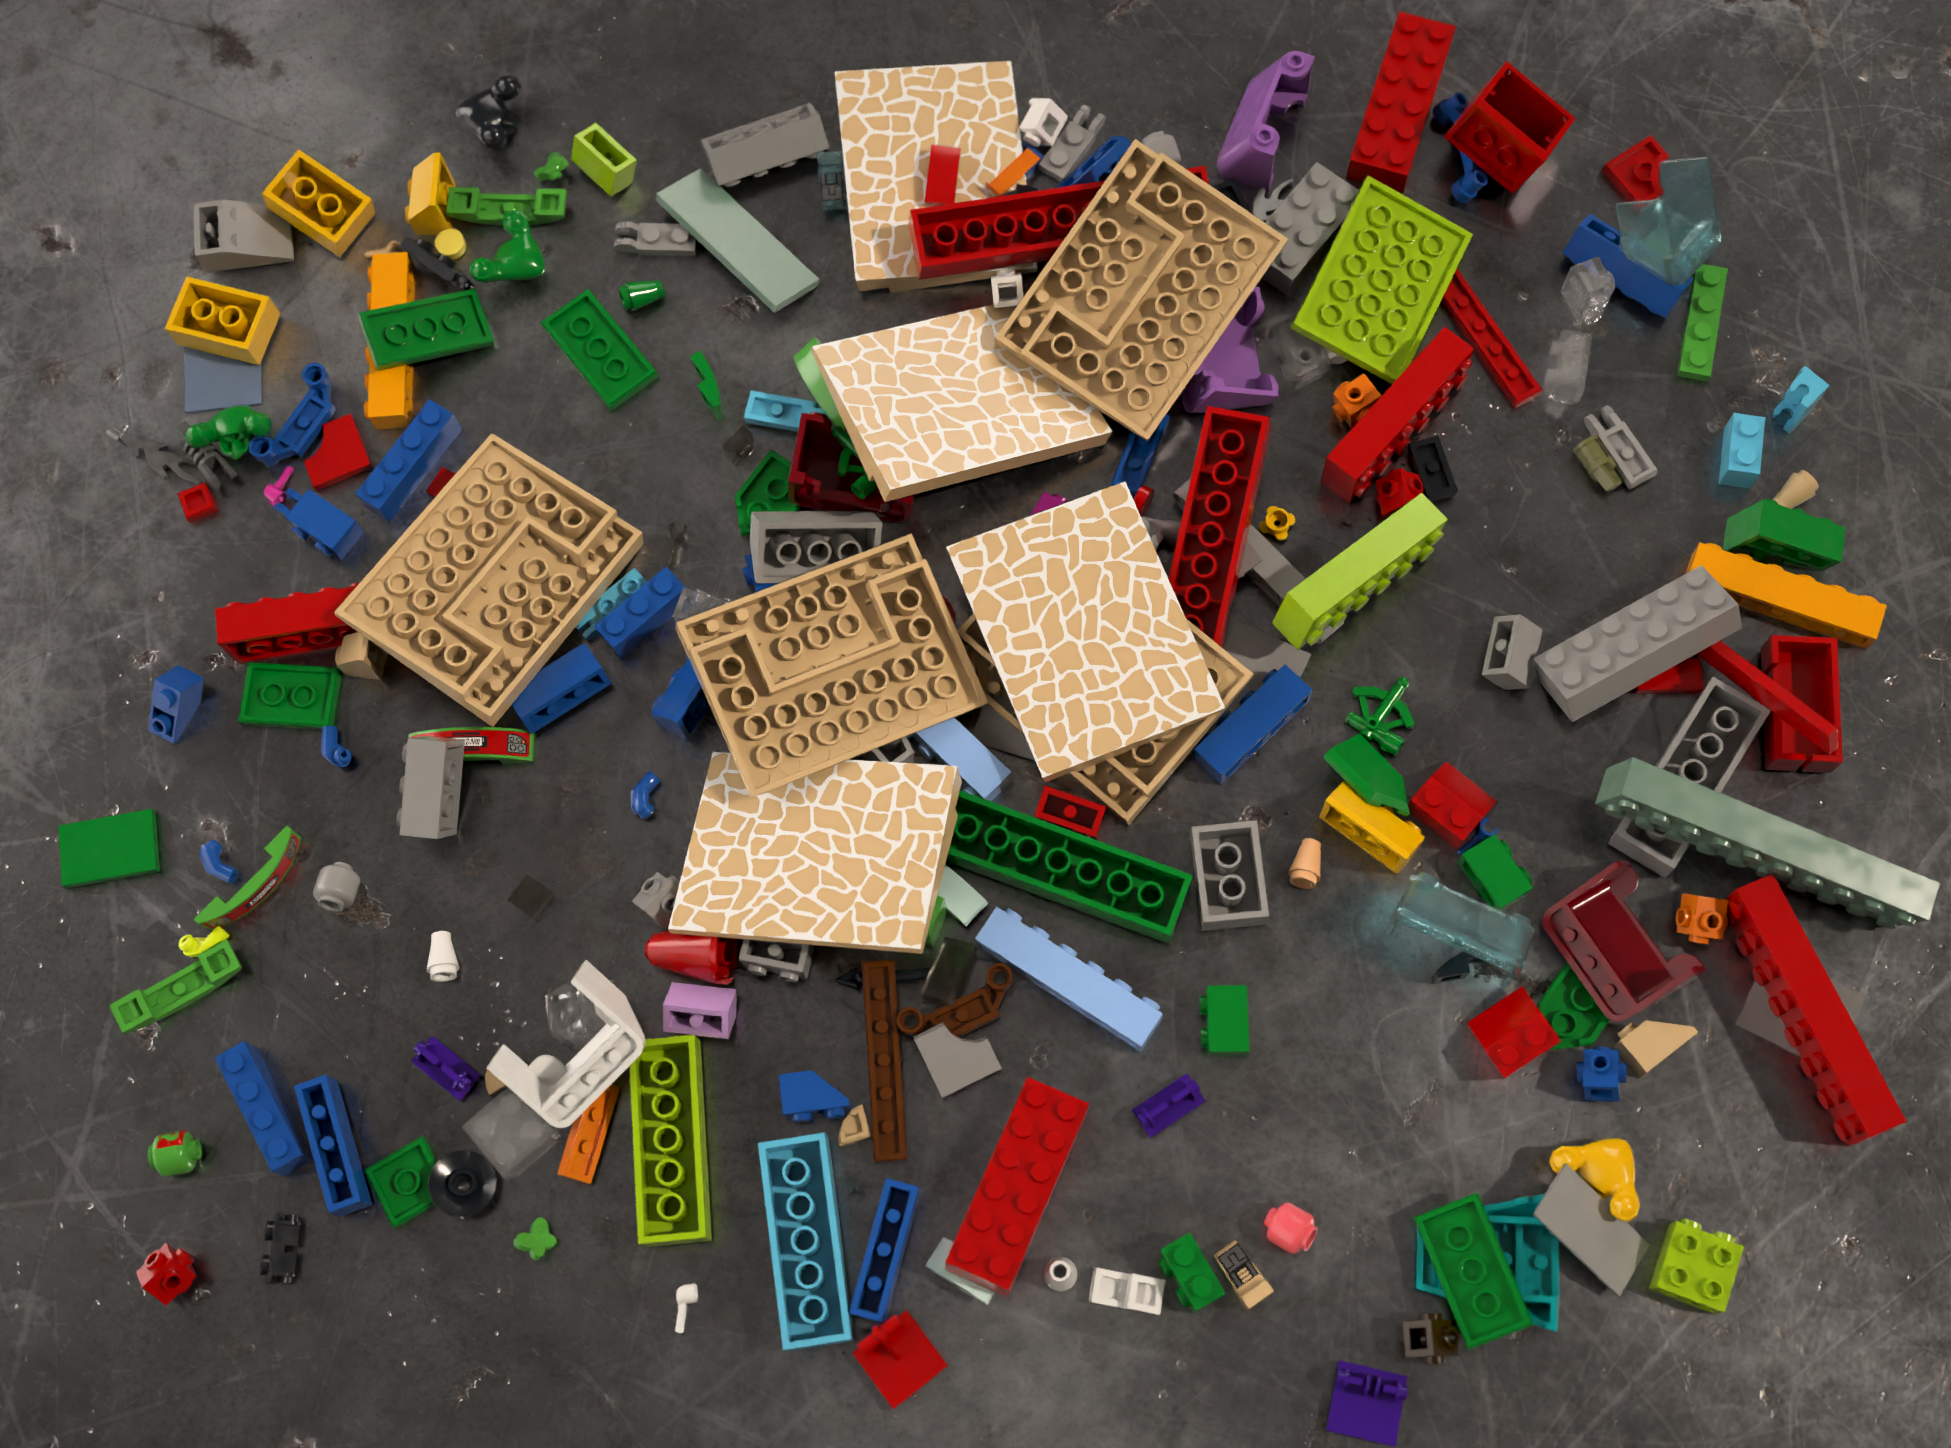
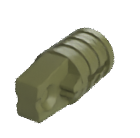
(1597, 462)

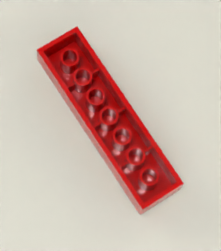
(1218, 517)
(1811, 1012)

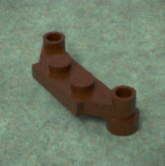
(966, 1012)

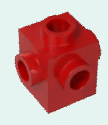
(1397, 490)
(167, 1273)

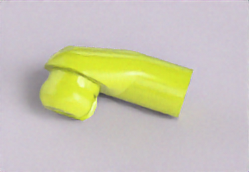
(195, 946)

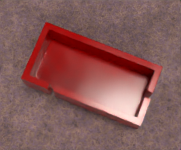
(1811, 673)

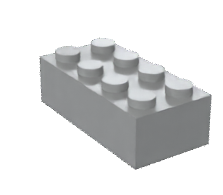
(1310, 222)

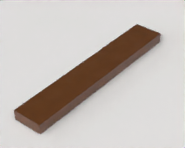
(884, 1061)

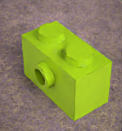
(603, 159)

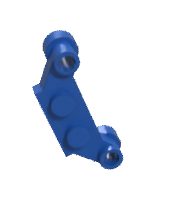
(1475, 177)
(303, 424)

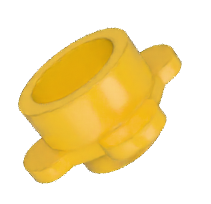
(1277, 514)

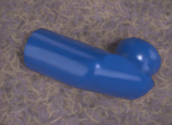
(332, 750)
(212, 863)

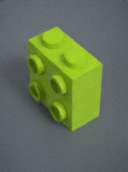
(1697, 1266)

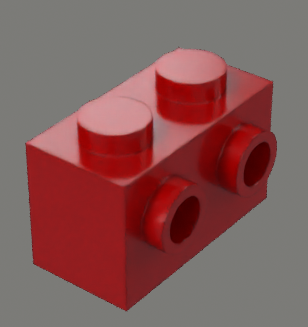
(1070, 811)

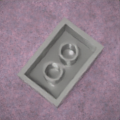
(430, 787)
(1229, 875)

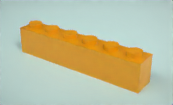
(392, 388)
(1792, 597)

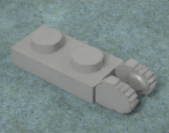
(1071, 145)
(655, 239)
(1631, 459)

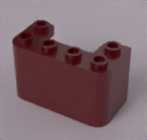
(816, 481)

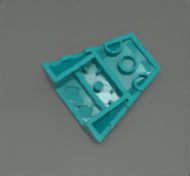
(1530, 1252)

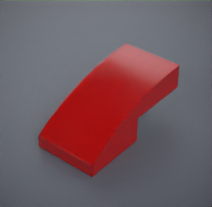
(942, 175)

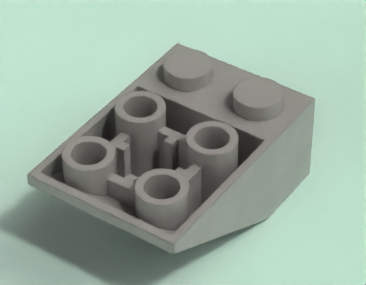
(240, 235)

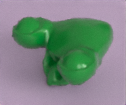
(516, 258)
(231, 428)

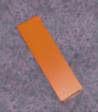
(1013, 172)

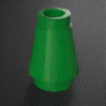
(639, 294)

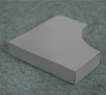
(955, 1060)

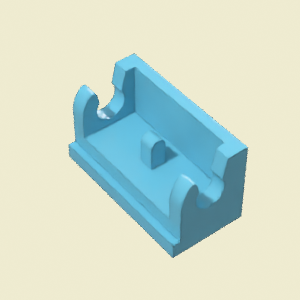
(1801, 397)

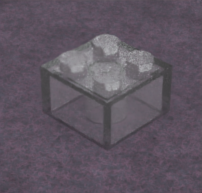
(511, 1134)

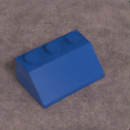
(682, 704)

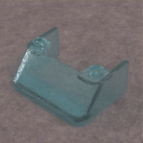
(1678, 229)
(1464, 924)

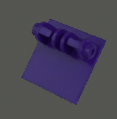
(1367, 1403)

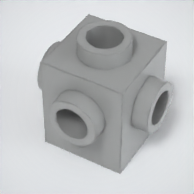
(658, 898)

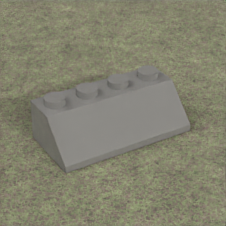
(765, 145)
(802, 541)

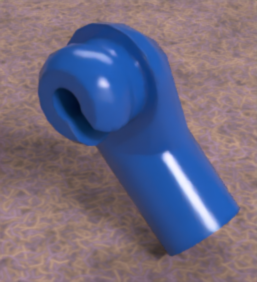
(640, 795)

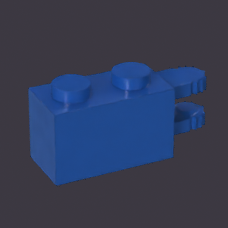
(321, 522)

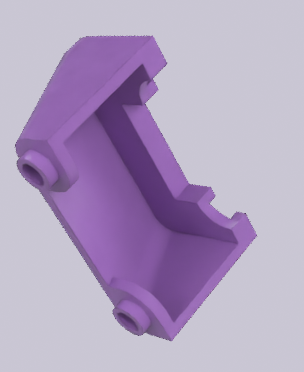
(1252, 144)
(1231, 370)

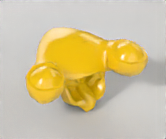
(1607, 1169)

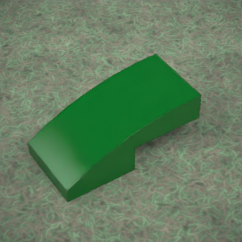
(708, 387)

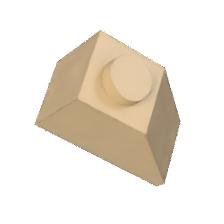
(360, 657)
(1651, 1043)

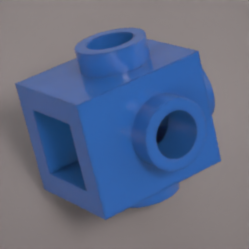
(1601, 1074)

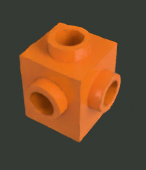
(1354, 399)
(1702, 918)

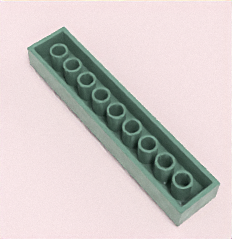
(1766, 844)

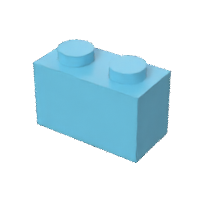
(1741, 450)

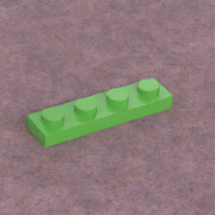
(1702, 322)

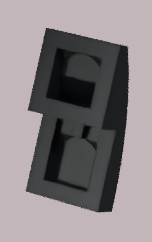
(1455, 968)

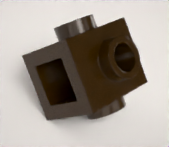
(1431, 1338)

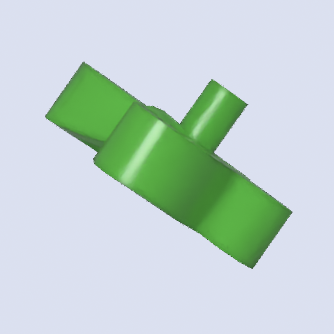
(552, 169)
(537, 1240)

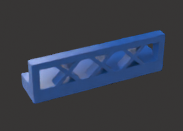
(1098, 162)

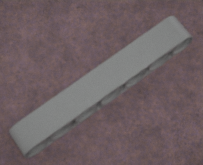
(1273, 574)

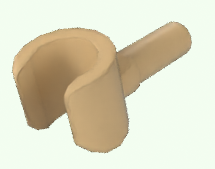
(392, 247)

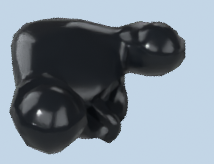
(487, 114)

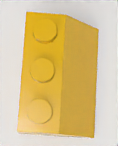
(1372, 827)

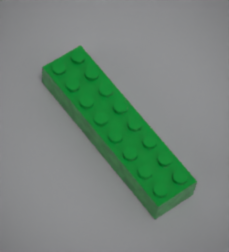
(1068, 867)

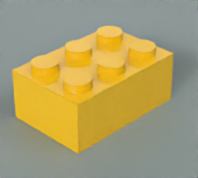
(318, 203)
(222, 320)

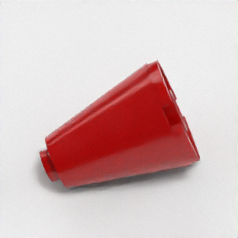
(694, 955)

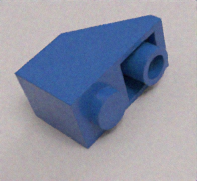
(174, 702)
(809, 1095)

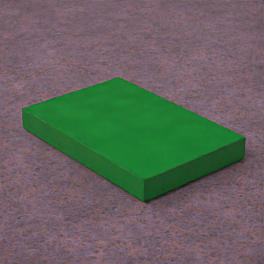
(289, 695)
(108, 848)

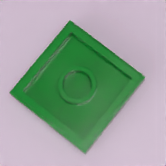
(403, 1181)

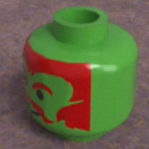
(174, 1153)

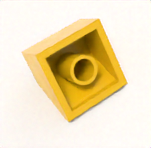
(429, 196)

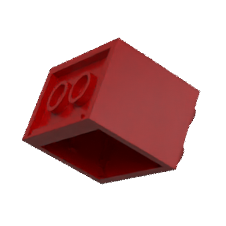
(1510, 127)

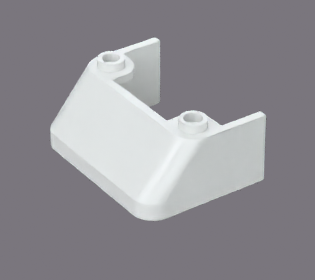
(566, 1091)

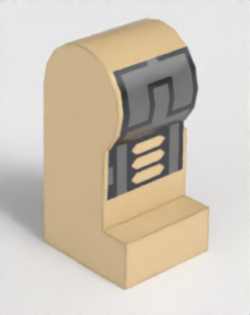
(1242, 1275)

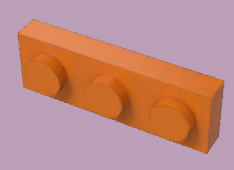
(587, 1138)

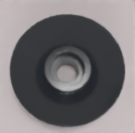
(460, 1167)

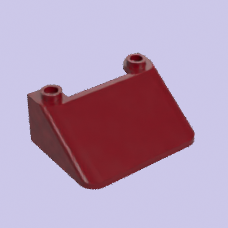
(1612, 948)

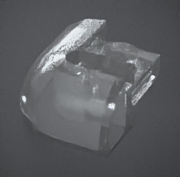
(571, 1015)

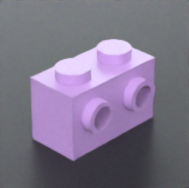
(699, 1010)

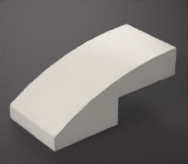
(1126, 1291)

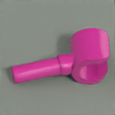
(274, 491)

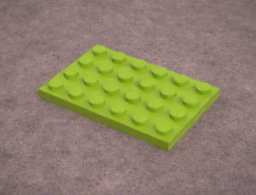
(1381, 281)

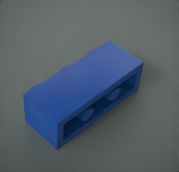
(641, 613)
(560, 688)

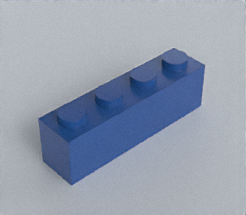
(1597, 239)
(409, 461)
(1252, 723)
(264, 1108)
(332, 1145)
(885, 1251)

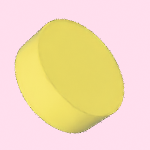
(450, 243)

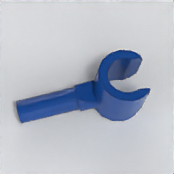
(1480, 835)

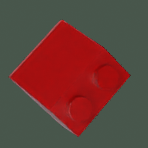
(1451, 805)
(1514, 1032)

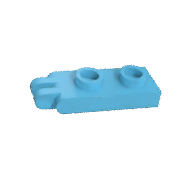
(777, 410)
(609, 601)

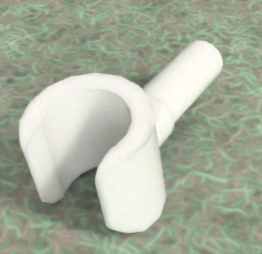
(685, 1294)

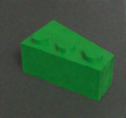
(1785, 534)

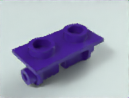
(445, 1067)
(1168, 1105)

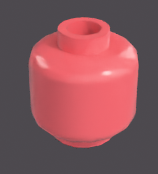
(1290, 1228)

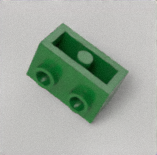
(1191, 1272)

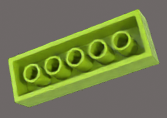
(1359, 572)
(670, 1143)

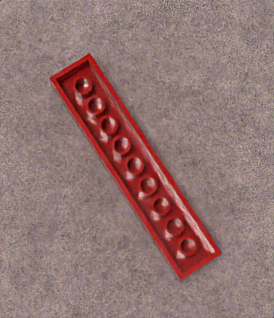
(999, 229)

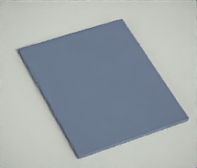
(219, 381)

